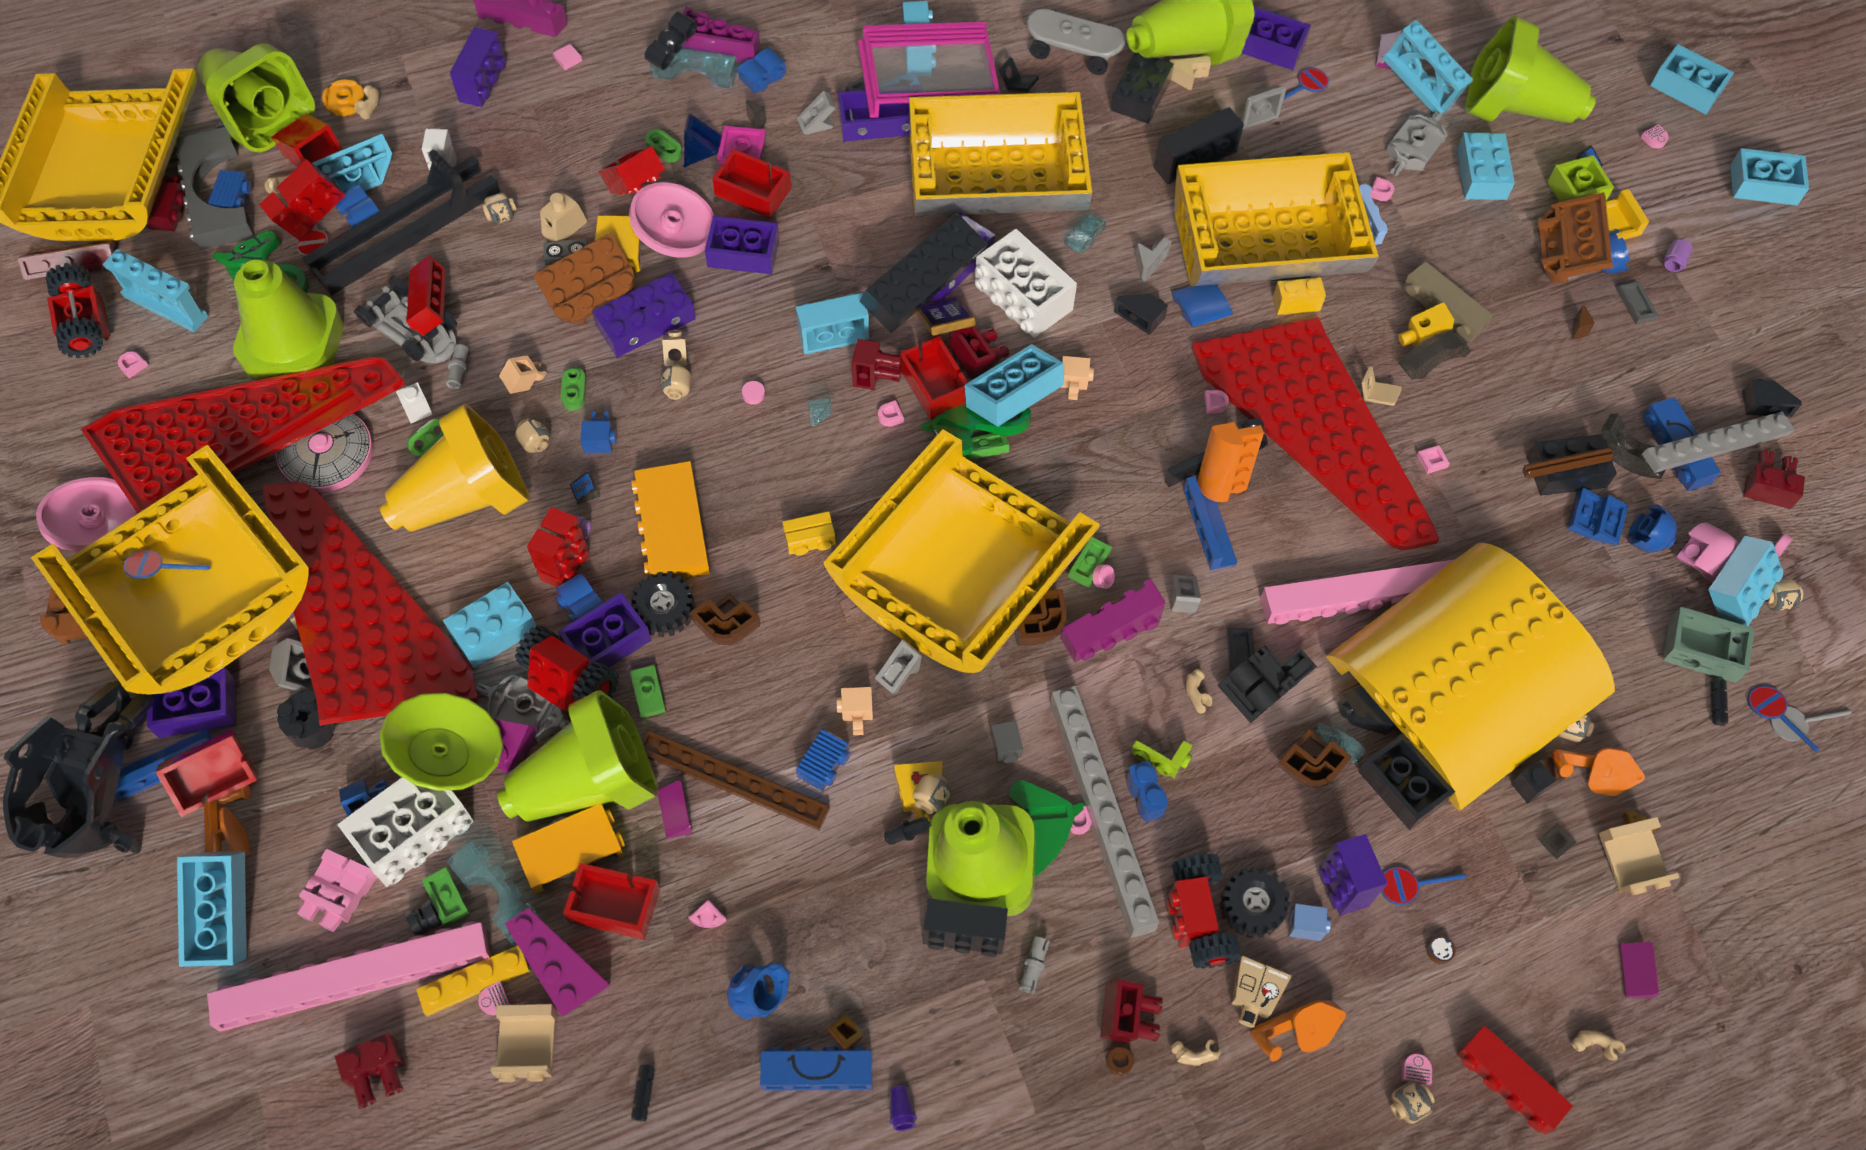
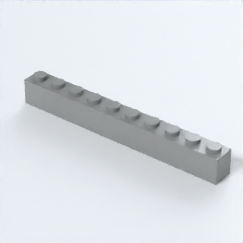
(1104, 813)

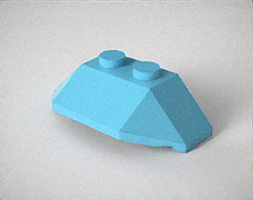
(360, 164)

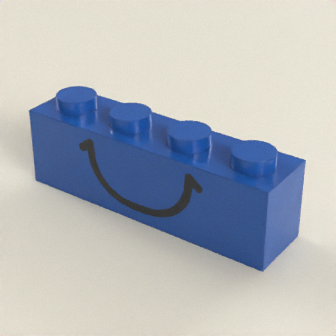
(1671, 424)
(816, 1069)

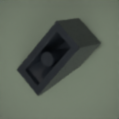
(1141, 310)
(1768, 398)
(1364, 712)
(1537, 779)

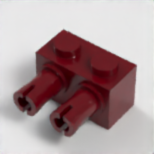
(973, 351)
(872, 364)
(1775, 485)
(1122, 1012)
(367, 1061)

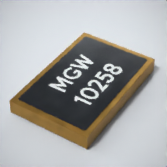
(945, 316)

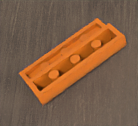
(1228, 460)

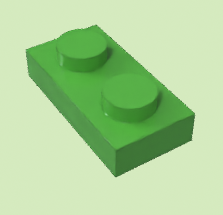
(988, 445)
(1092, 555)
(445, 897)

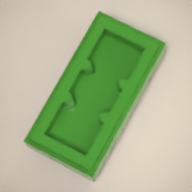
(647, 691)

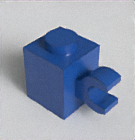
(598, 434)
(358, 794)

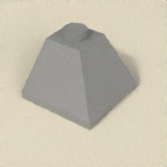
(1263, 105)
(290, 666)

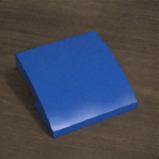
(1202, 304)
(1598, 517)

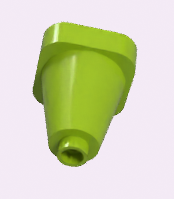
(1192, 28)
(1525, 79)
(255, 92)
(282, 324)
(583, 765)
(982, 856)

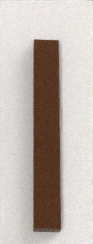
(735, 780)

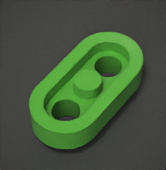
(664, 145)
(573, 386)
(426, 436)

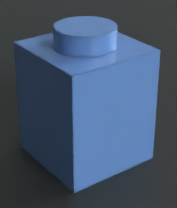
(1309, 922)

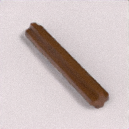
(1567, 462)

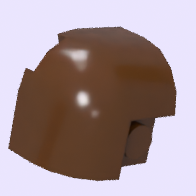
(726, 620)
(1043, 621)
(1314, 761)

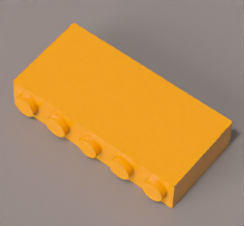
(670, 521)

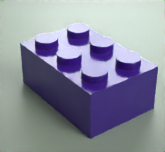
(1276, 38)
(478, 67)
(742, 245)
(607, 632)
(196, 707)
(1352, 875)

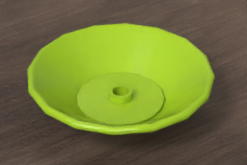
(444, 724)

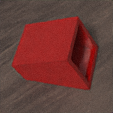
(307, 140)

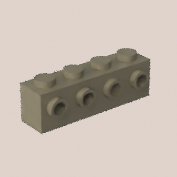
(1433, 288)

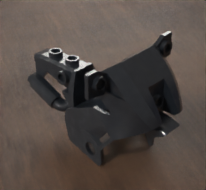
(80, 777)

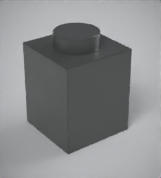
(1006, 742)

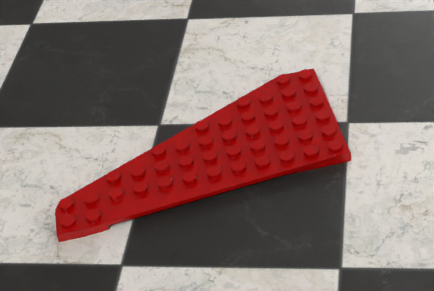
(1319, 418)
(241, 423)
(355, 622)

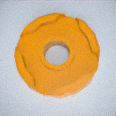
(340, 88)

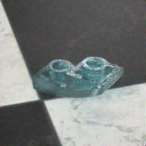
(1084, 233)
(1343, 740)

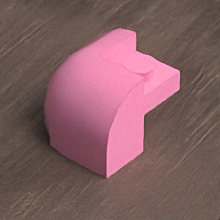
(1708, 550)

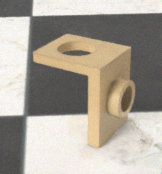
(677, 340)
(1379, 392)

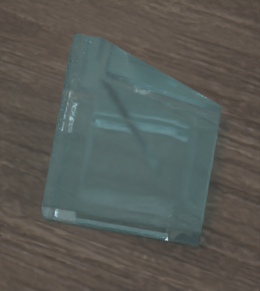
(819, 410)

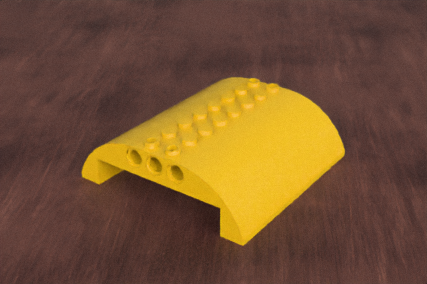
(90, 158)
(954, 557)
(182, 621)
(1478, 668)

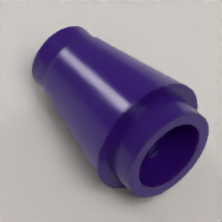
(901, 1109)

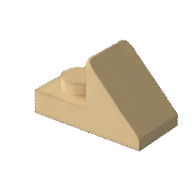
(1189, 68)

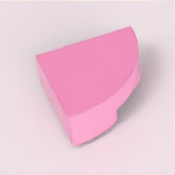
(707, 916)

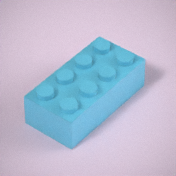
(1014, 385)
(211, 908)

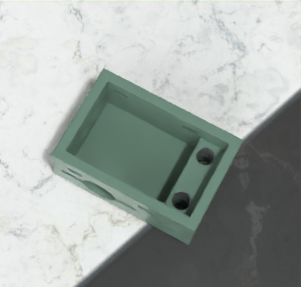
(1708, 644)

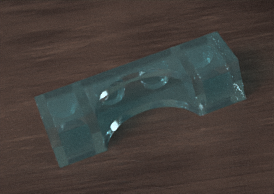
(719, 68)
(474, 869)

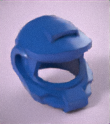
(749, 990)

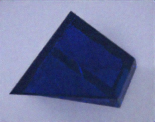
(699, 141)

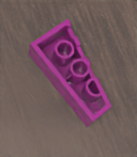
(538, 15)
(721, 38)
(1114, 622)
(516, 743)
(556, 965)

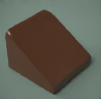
(1582, 323)
(846, 1032)

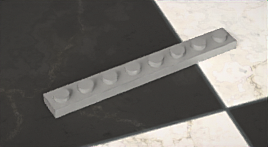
(1718, 442)

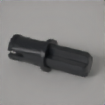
(907, 830)

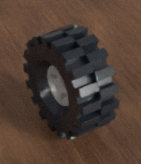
(659, 593)
(1261, 891)

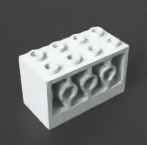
(1025, 283)
(404, 828)

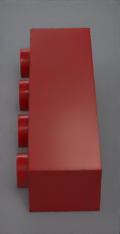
(426, 295)
(1514, 1080)

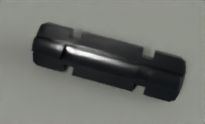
(1719, 702)
(643, 1093)

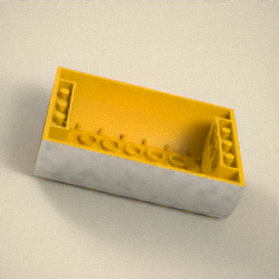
(1003, 137)
(1277, 202)

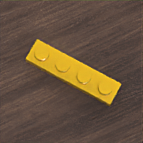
(472, 980)

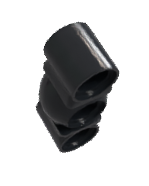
(670, 40)

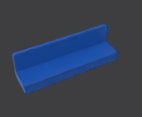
(1209, 527)
(143, 772)

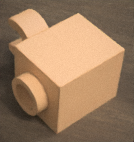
(520, 374)
(1076, 375)
(855, 706)

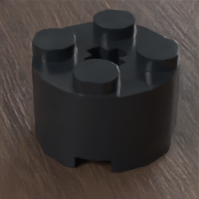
(300, 721)

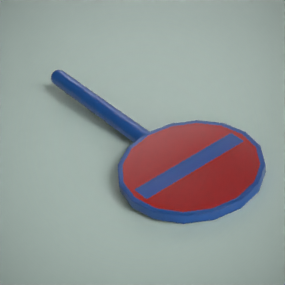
(1312, 80)
(148, 563)
(1772, 704)
(1404, 886)

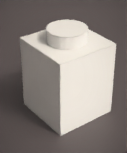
(414, 402)

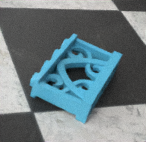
(1408, 67)
(155, 290)

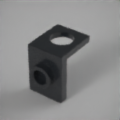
(1017, 81)

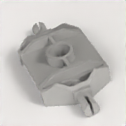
(1415, 153)
(504, 704)

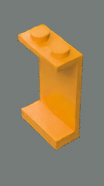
(566, 844)

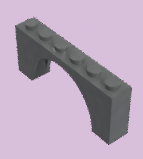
(197, 157)

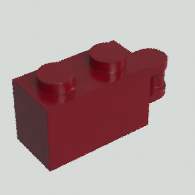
(167, 205)

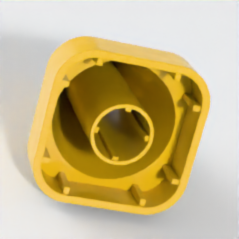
(456, 476)

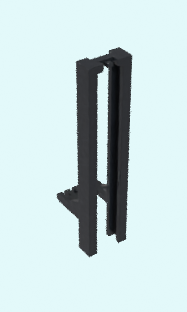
(440, 181)

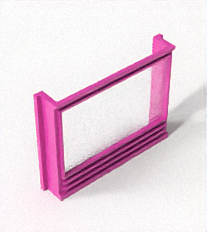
(926, 62)

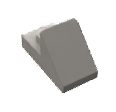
(816, 115)
(1150, 260)
(1185, 594)
(902, 663)

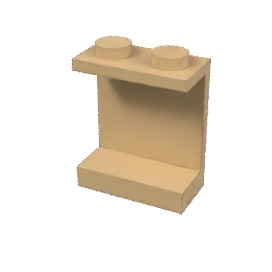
(1636, 857)
(525, 1042)

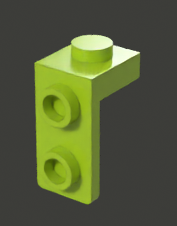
(1161, 763)

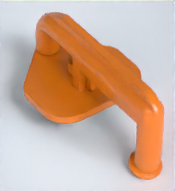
(1611, 770)
(223, 825)
(1313, 1027)

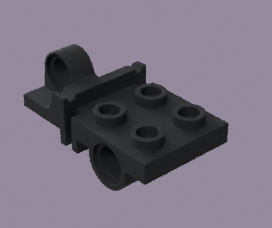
(1264, 680)

